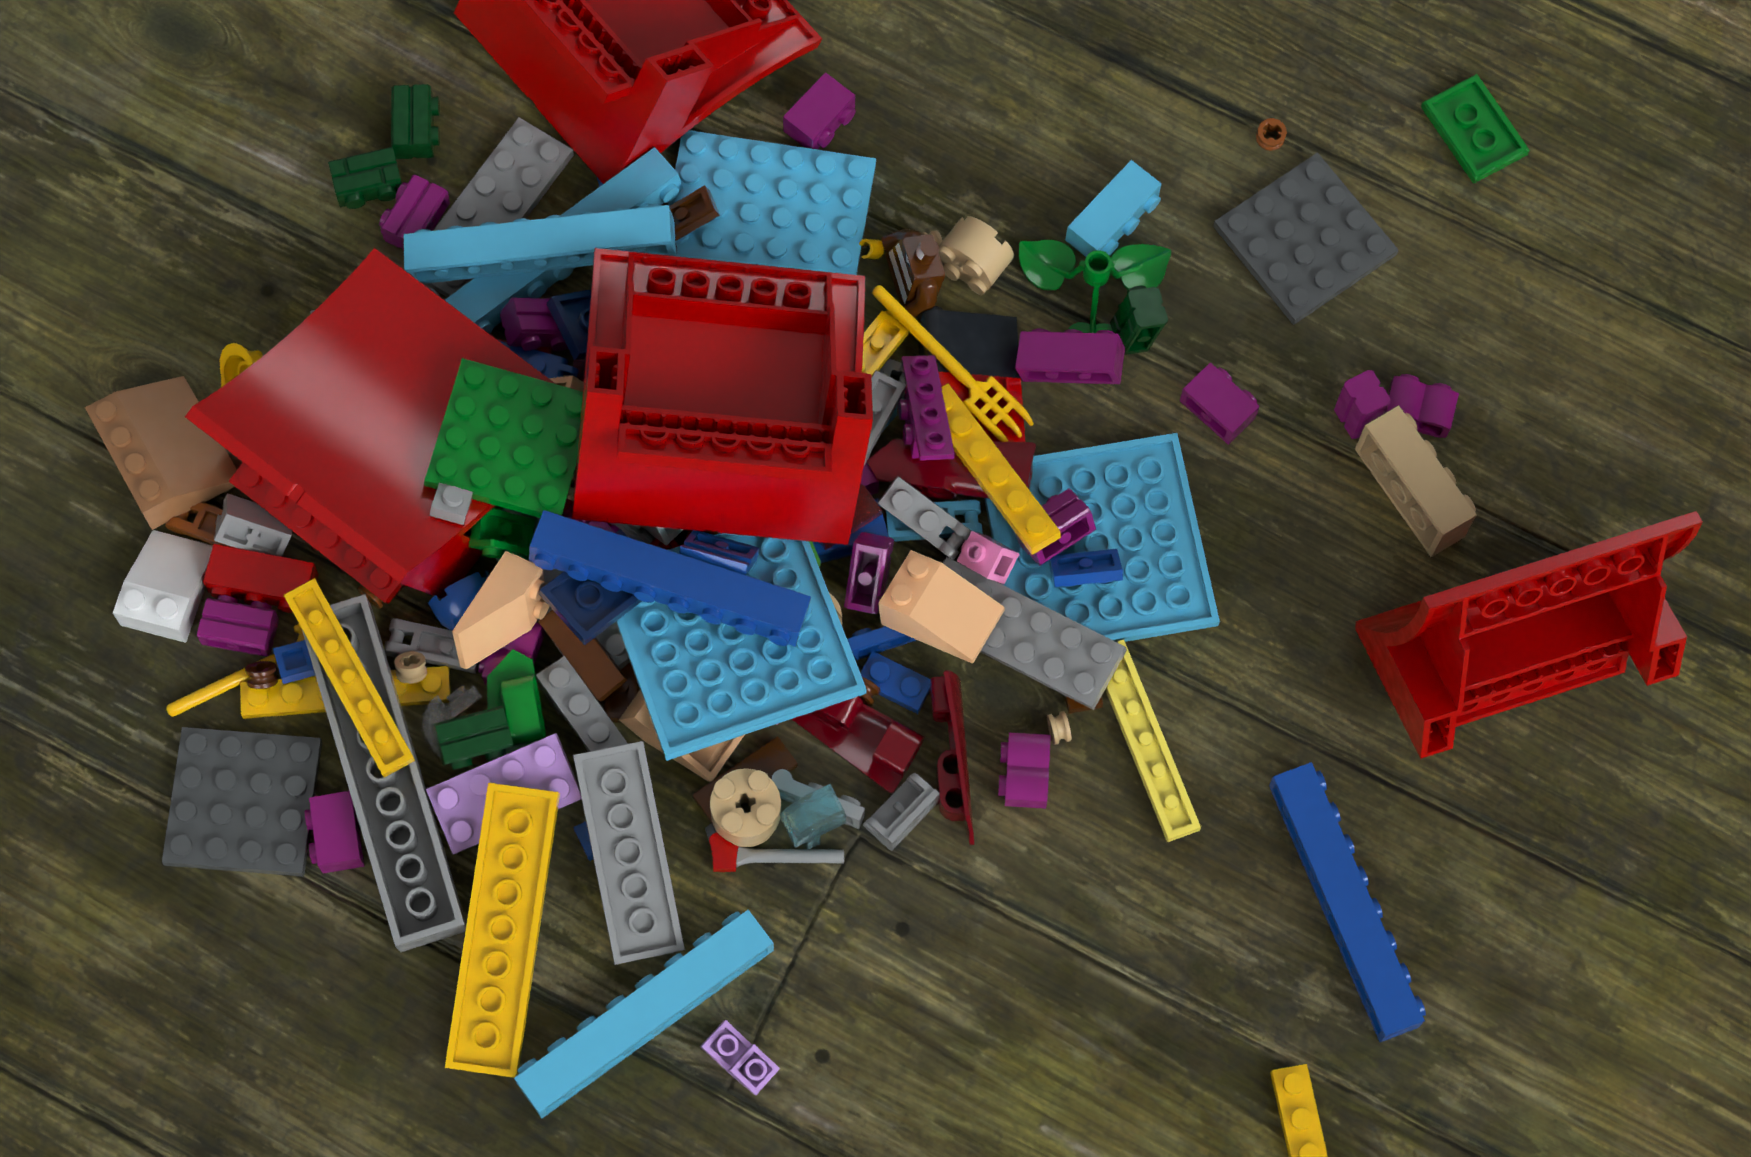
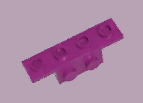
(924, 410)

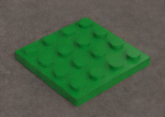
(508, 439)

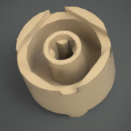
(974, 254)
(729, 818)

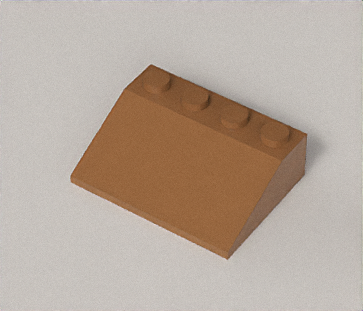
(159, 451)

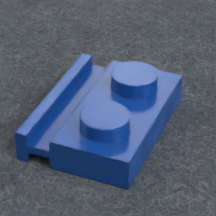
(720, 551)

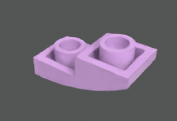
(739, 1057)

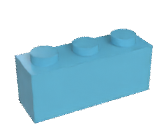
(1114, 211)

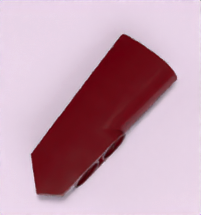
(946, 476)
(948, 707)
(865, 740)

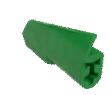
(516, 688)

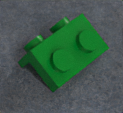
(502, 532)

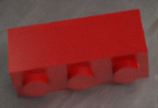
(255, 575)

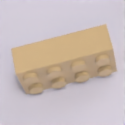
(1416, 480)

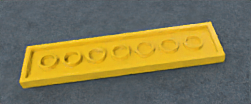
(502, 930)

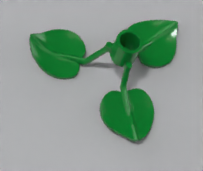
(1049, 261)

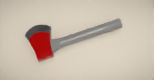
(729, 856)

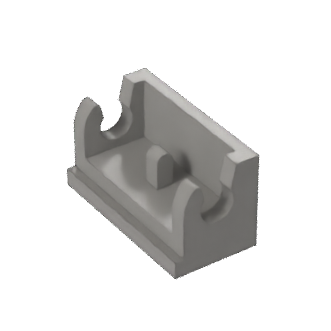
(250, 527)
(902, 811)

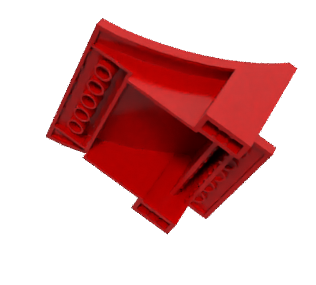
(634, 70)
(723, 398)
(346, 425)
(1530, 633)

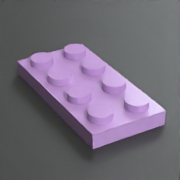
(462, 799)

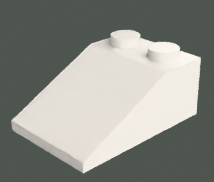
(164, 586)

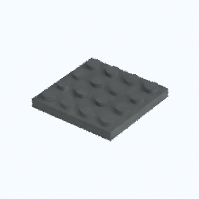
(1305, 238)
(241, 801)

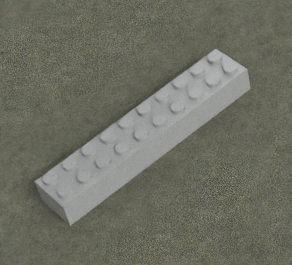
(393, 809)

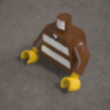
(913, 267)

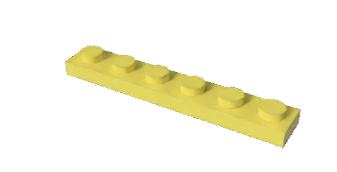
(1150, 751)

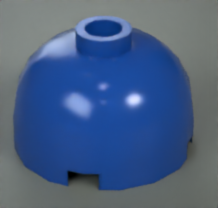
(458, 598)

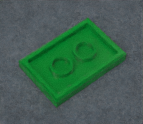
(1475, 128)

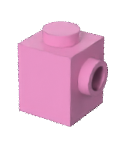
(987, 557)

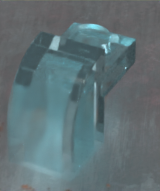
(813, 817)

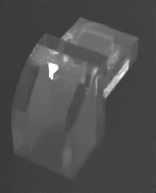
(438, 712)

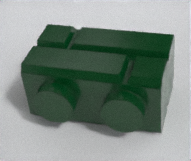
(413, 121)
(365, 178)
(1139, 319)
(473, 736)

